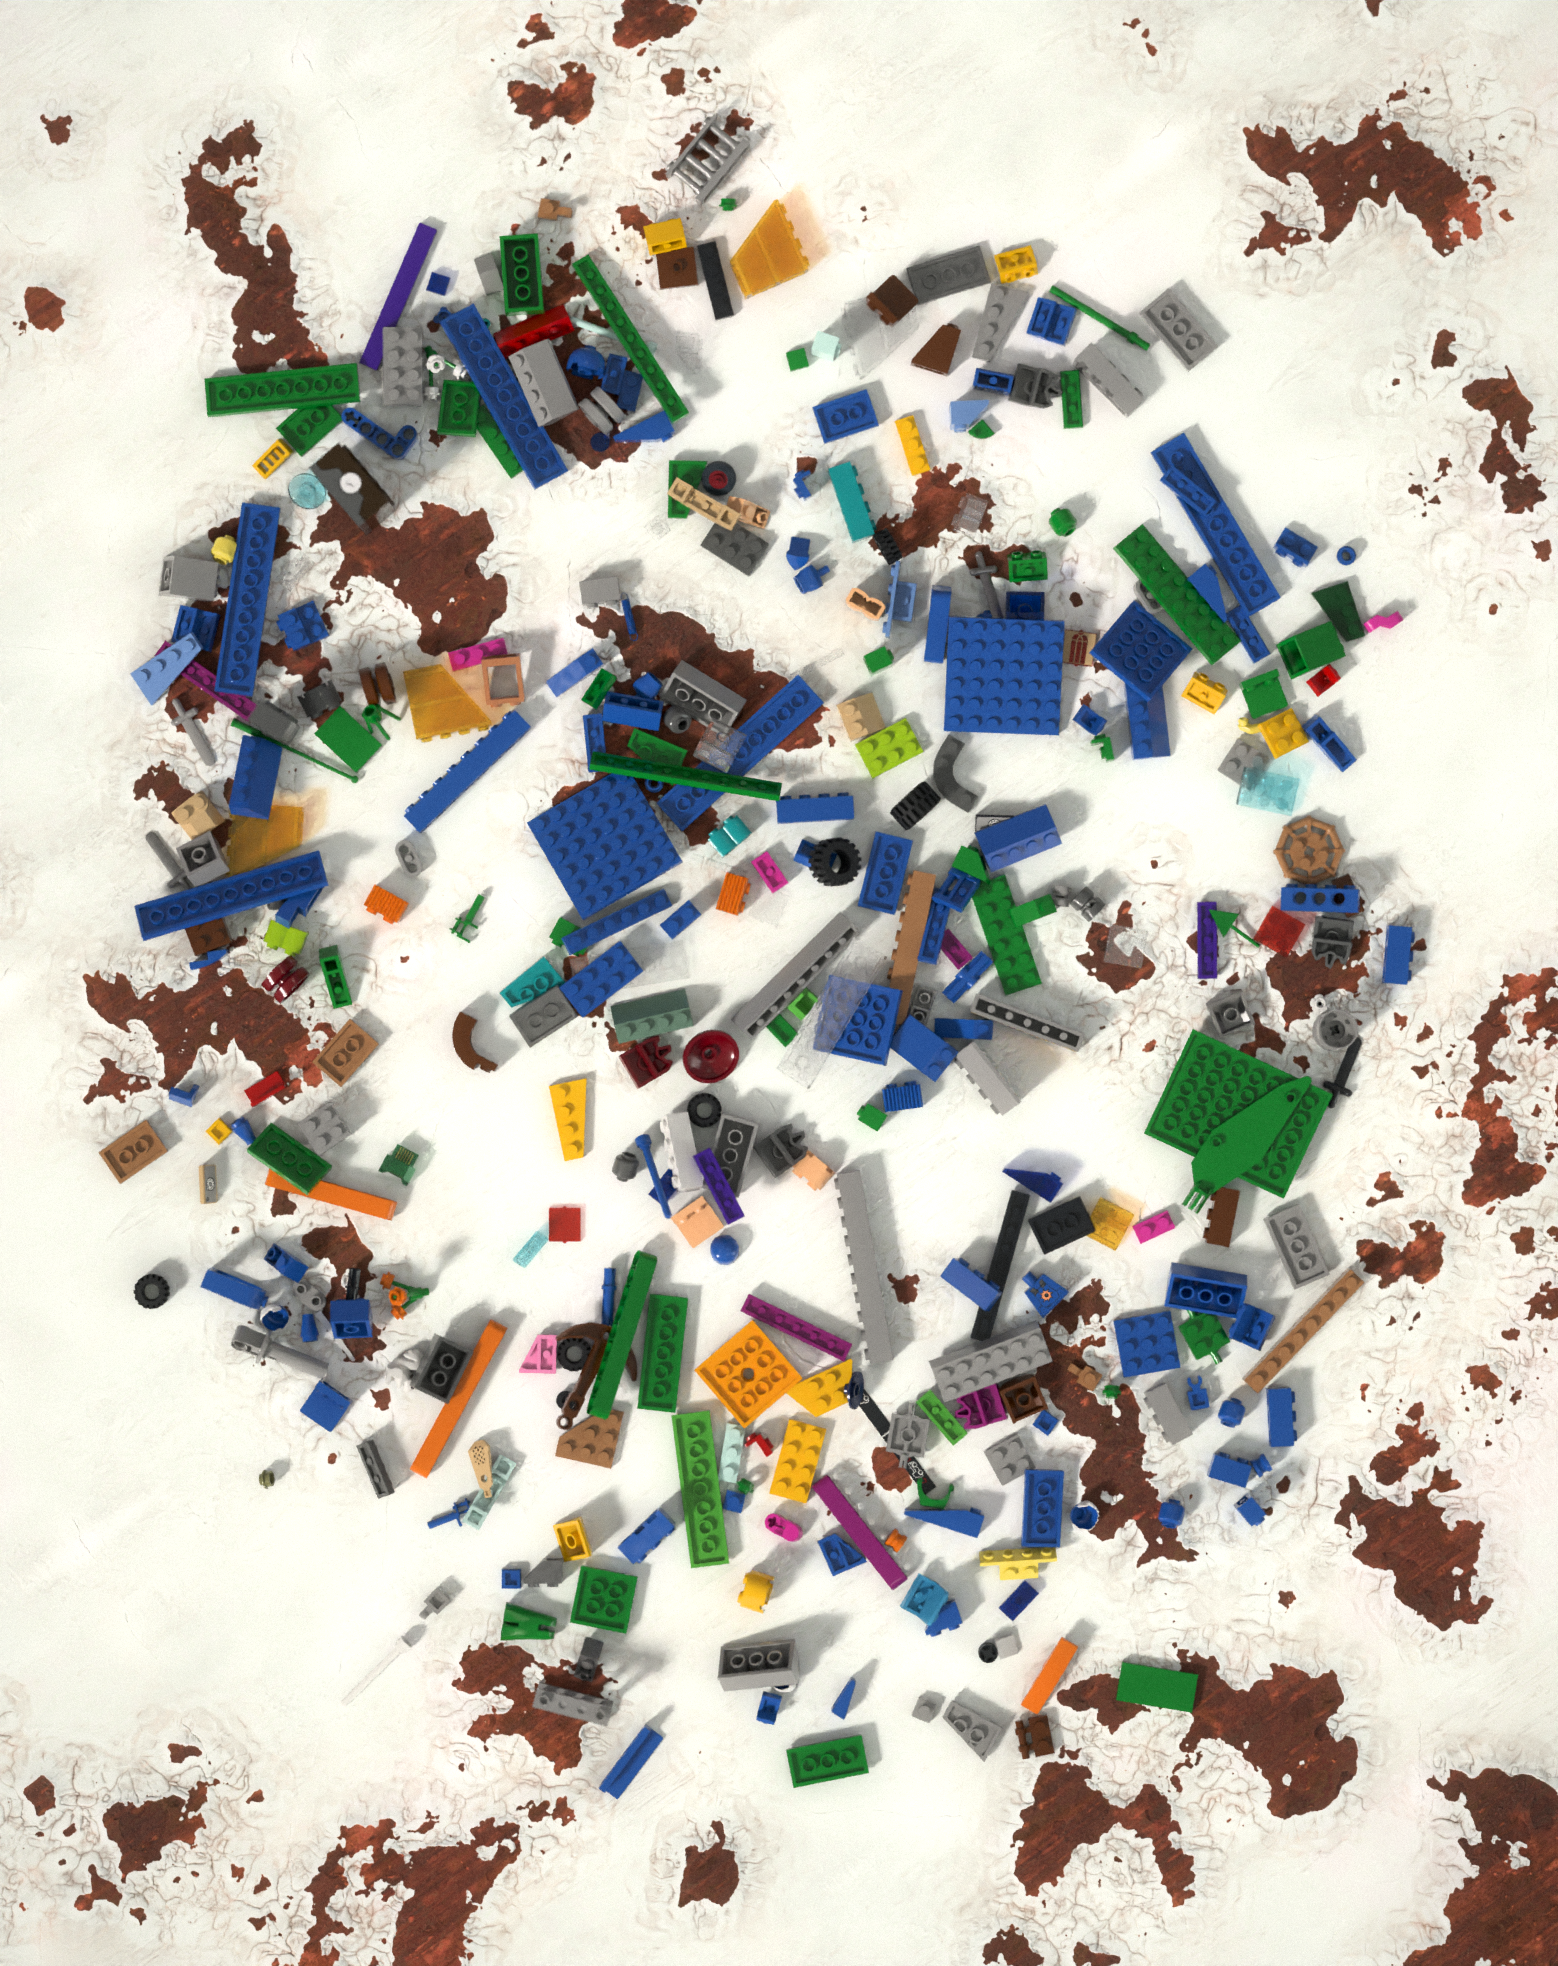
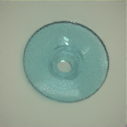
(302, 496)

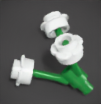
(435, 364)

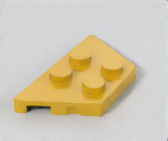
(824, 1390)

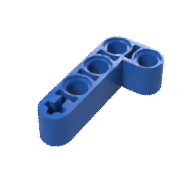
(376, 431)
(937, 624)

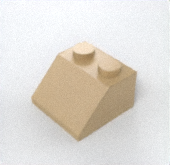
(860, 716)

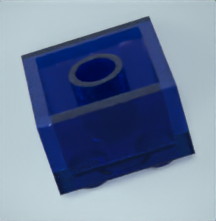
(1024, 605)

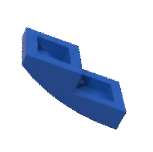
(213, 957)

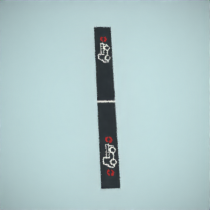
(882, 1426)

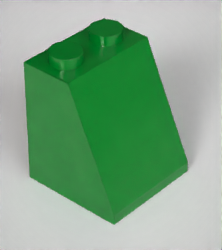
(1311, 650)

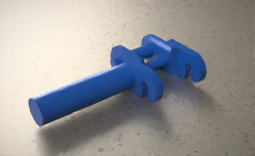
(451, 1516)

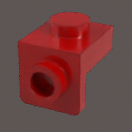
(1323, 680)
(765, 1444)

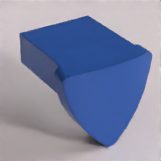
(798, 552)
(182, 1096)

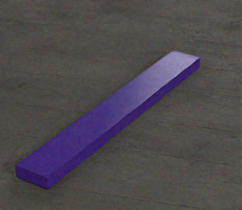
(399, 293)

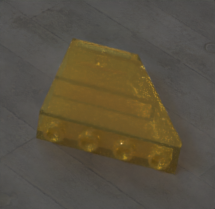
(769, 254)
(441, 705)
(263, 840)

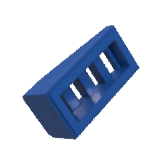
(842, 1703)

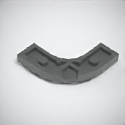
(944, 775)

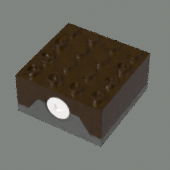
(353, 487)

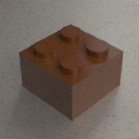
(209, 936)

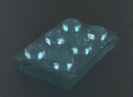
(1267, 791)

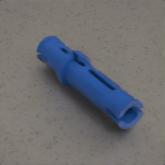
(608, 1296)

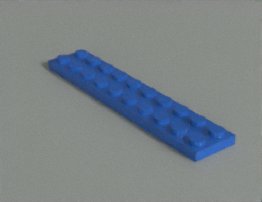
(503, 396)
(1220, 531)
(247, 599)
(763, 731)
(231, 895)

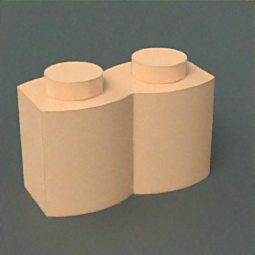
(870, 607)

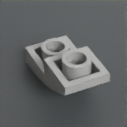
(922, 1004)

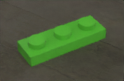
(941, 1417)

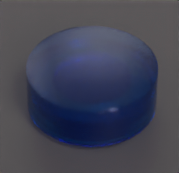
(600, 442)

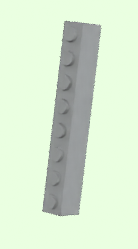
(795, 976)

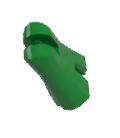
(525, 1624)

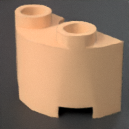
(813, 1170)

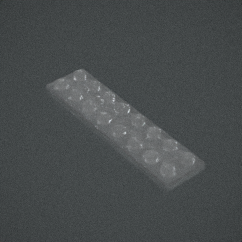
(831, 1012)

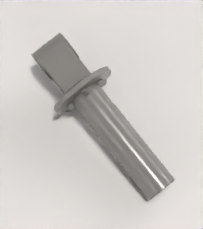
(261, 1346)

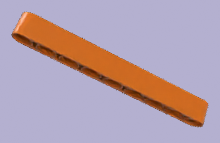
(452, 1411)

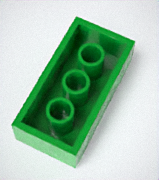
(522, 274)

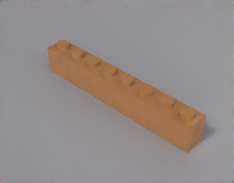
(910, 937)
(1303, 1330)

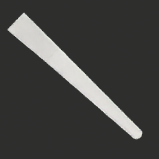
(319, 1315)

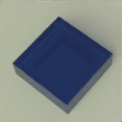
(438, 284)

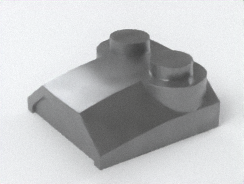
(1230, 1012)

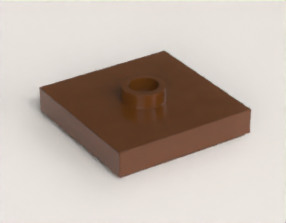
(677, 268)

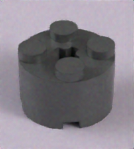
(320, 699)

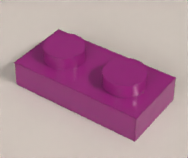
(955, 950)

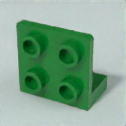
(1263, 694)

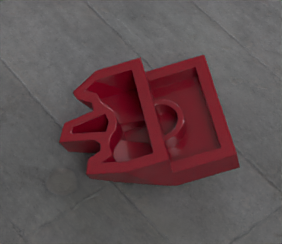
(646, 1061)

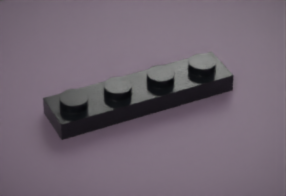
(715, 281)

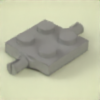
(907, 1435)

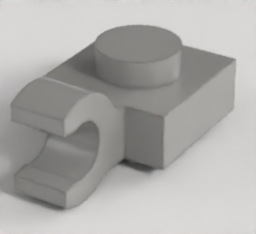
(435, 1602)

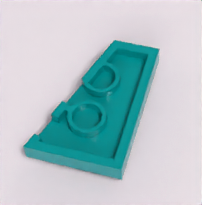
(531, 983)

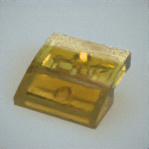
(1110, 1222)

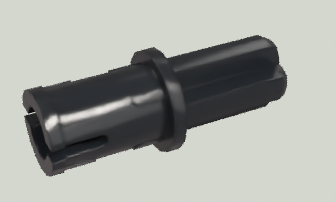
(353, 1284)

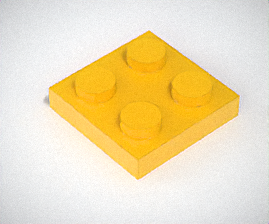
(1283, 733)

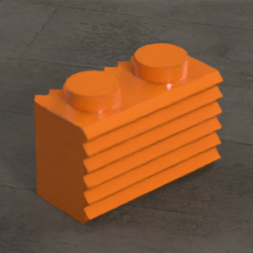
(732, 894)
(385, 904)

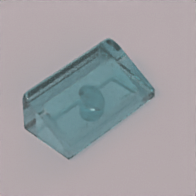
(530, 1249)

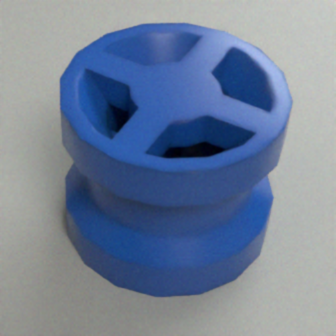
(1261, 1465)

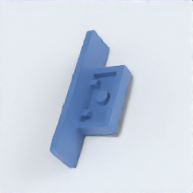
(901, 600)

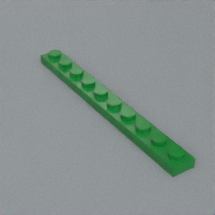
(630, 339)
(685, 776)

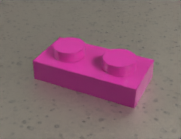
(769, 872)
(1153, 1227)

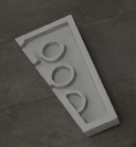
(998, 316)

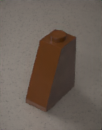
(938, 351)

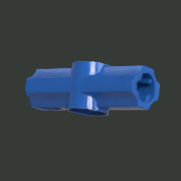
(967, 977)

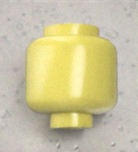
(224, 550)

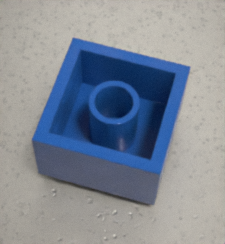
(351, 1318)

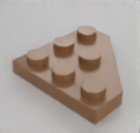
(592, 1440)

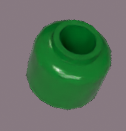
(1062, 522)

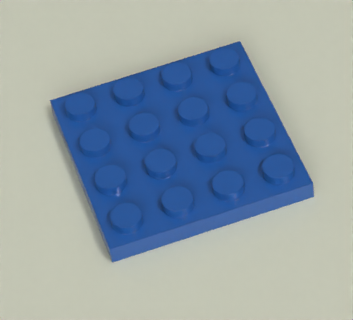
(1140, 651)
(871, 1026)

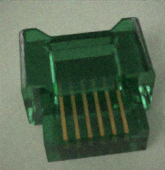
(400, 1164)

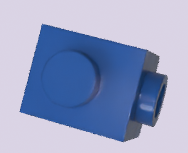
(801, 489)
(1089, 720)
(768, 1708)

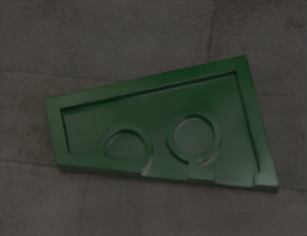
(1341, 610)

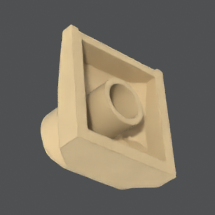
(197, 815)

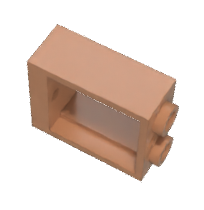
(500, 660)

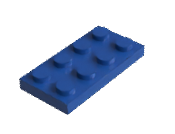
(885, 873)
(601, 979)
(1042, 1508)

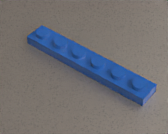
(616, 922)

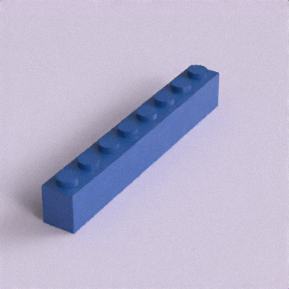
(467, 772)

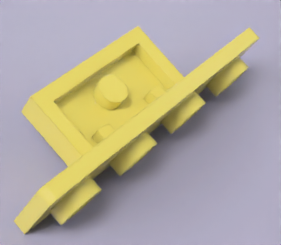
(1018, 1562)

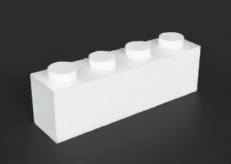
(681, 1149)

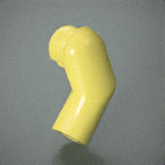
(1247, 727)

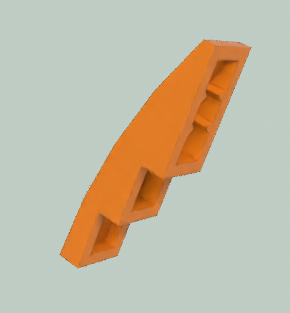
(1049, 1675)

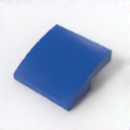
(1051, 321)
(200, 622)

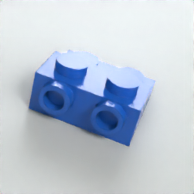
(302, 626)

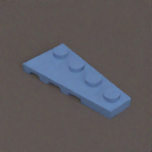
(164, 668)

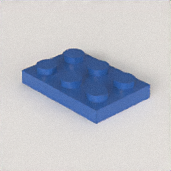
(845, 416)

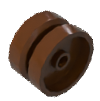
(378, 685)

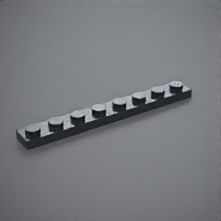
(1002, 1260)

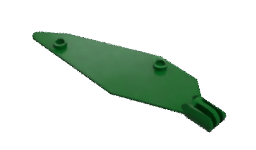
(1242, 1141)

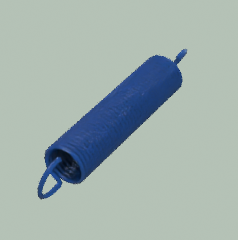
(629, 617)

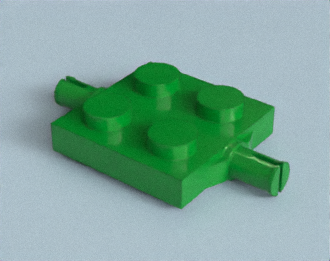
(1204, 1335)

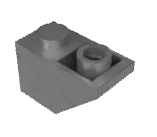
(547, 1571)
(588, 1659)

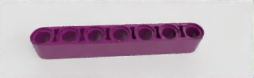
(859, 1532)

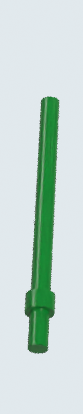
(1131, 337)

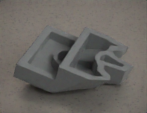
(1034, 387)
(1332, 939)
(781, 1150)

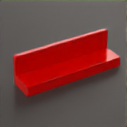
(534, 330)

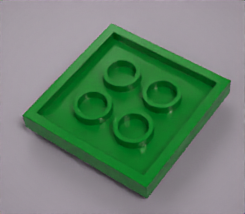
(603, 1599)

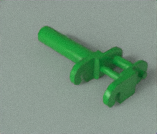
(469, 917)

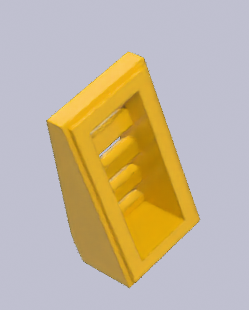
(283, 457)

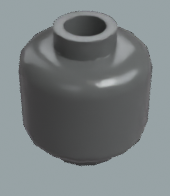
(677, 719)
(625, 1166)

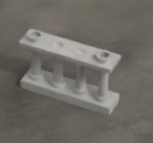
(714, 177)
(573, 1704)

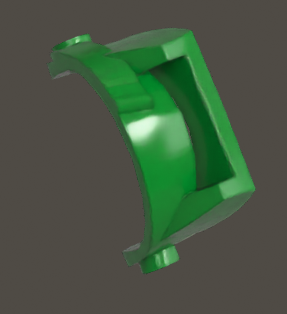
(926, 1501)

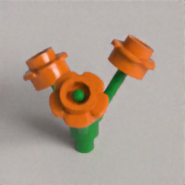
(398, 1295)

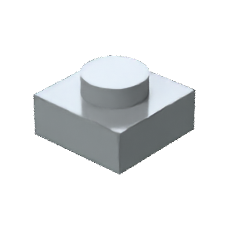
(924, 1710)

